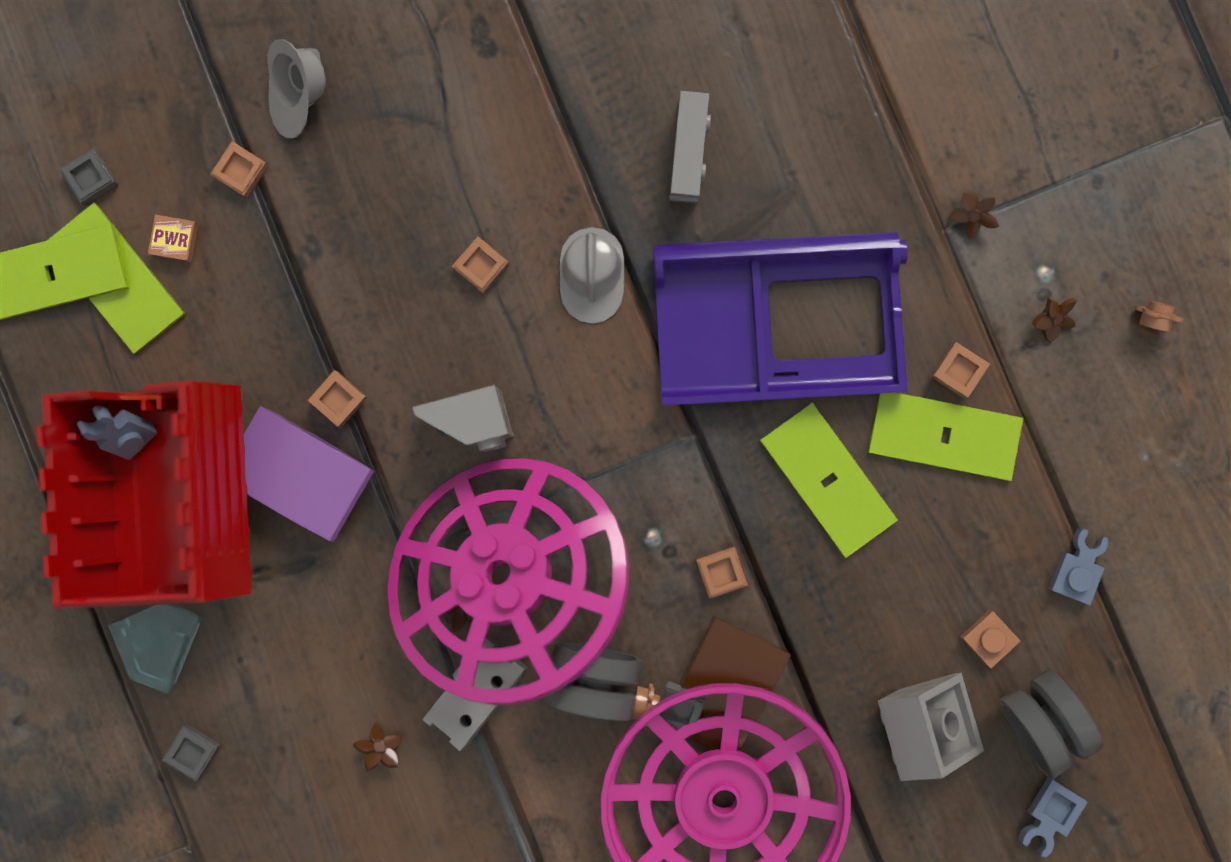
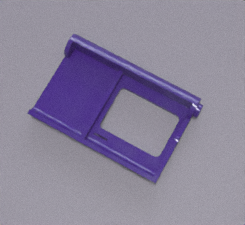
(719, 324)

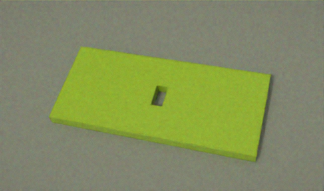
(82, 264)
(136, 312)
(977, 440)
(847, 507)

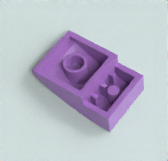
(301, 474)

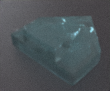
(155, 644)

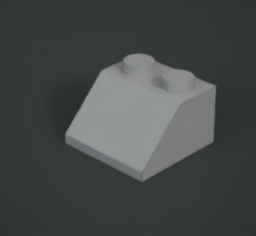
(471, 417)
(931, 728)

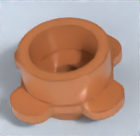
(1159, 316)
(644, 700)

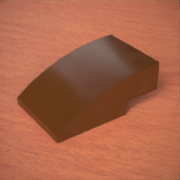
(732, 657)

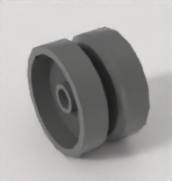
(597, 689)
(1051, 723)

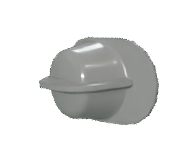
(294, 85)
(592, 275)

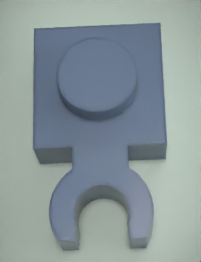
(120, 434)
(1077, 574)
(1054, 811)

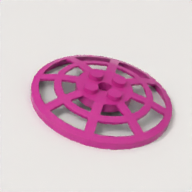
(520, 593)
(728, 771)

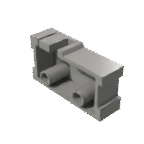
(689, 147)
(451, 711)

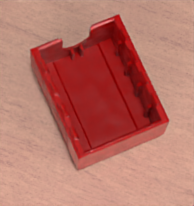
(153, 524)

